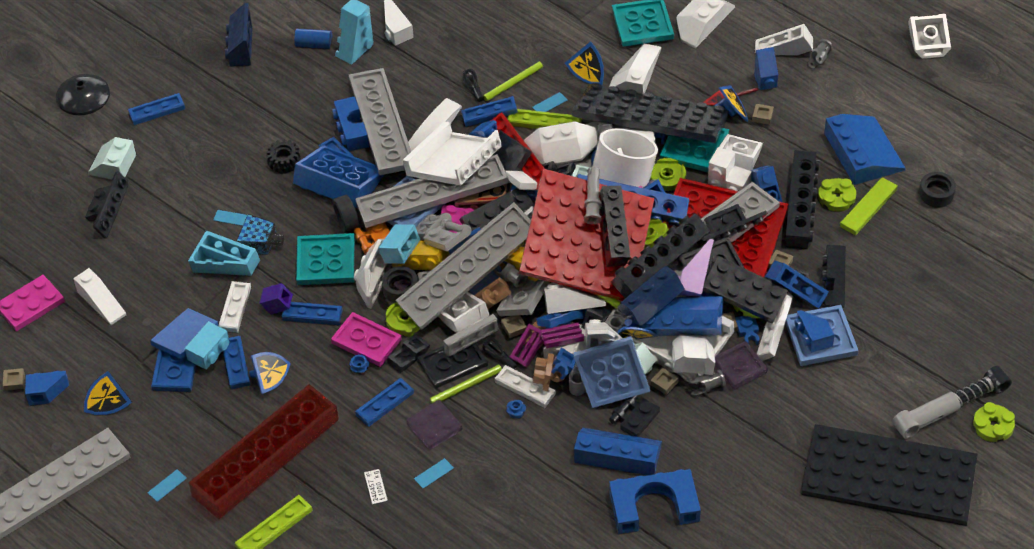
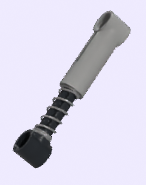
(911, 421)

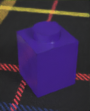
(276, 298)

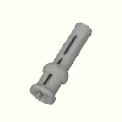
(592, 202)

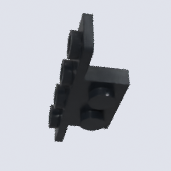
(107, 204)
(728, 221)
(834, 275)

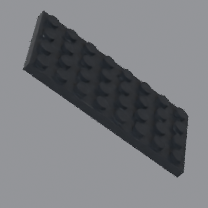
(651, 112)
(890, 474)

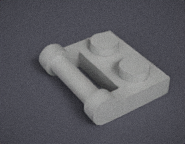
(430, 222)
(445, 240)

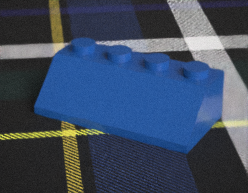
(688, 317)
(617, 451)

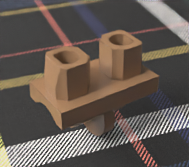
(494, 292)
(543, 372)

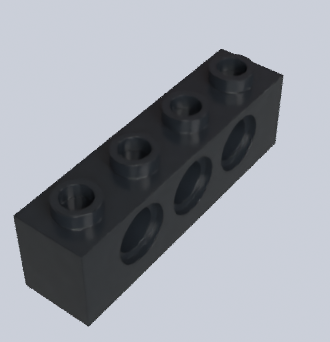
(614, 226)

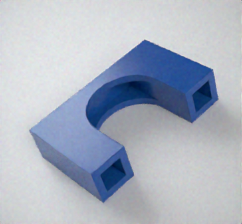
(675, 485)

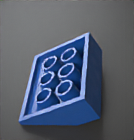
(862, 147)
(334, 175)

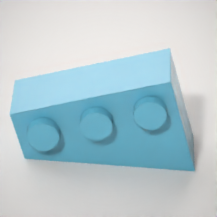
(355, 32)
(223, 256)

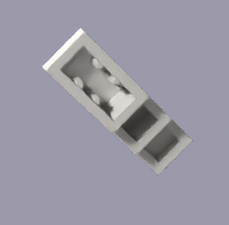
(443, 113)

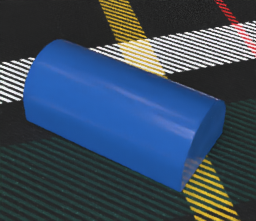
(313, 38)

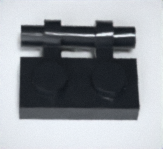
(638, 419)

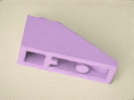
(695, 272)

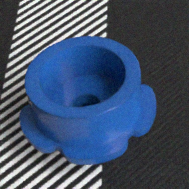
(359, 360)
(516, 412)

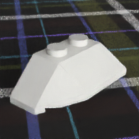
(700, 19)
(562, 142)
(370, 274)

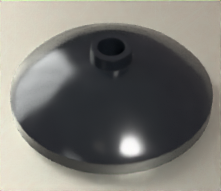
(83, 94)

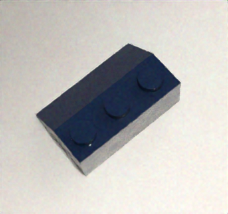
(240, 37)
(652, 296)

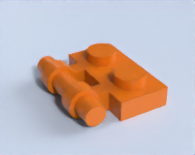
(372, 233)

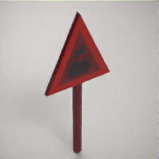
(718, 96)

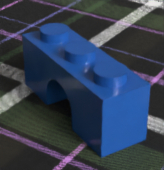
(353, 133)

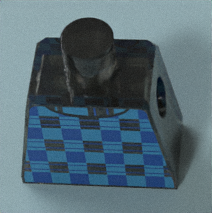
(259, 234)

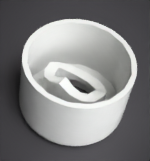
(625, 157)

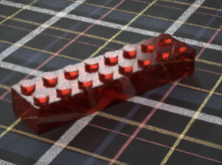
(263, 451)

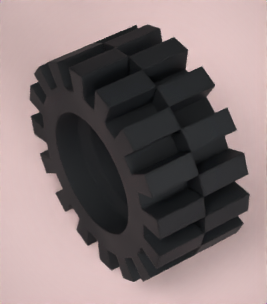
(282, 148)

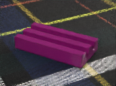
(561, 333)
(533, 350)

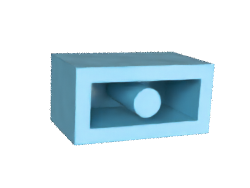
(399, 243)
(207, 345)

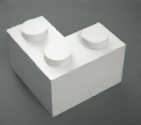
(724, 173)

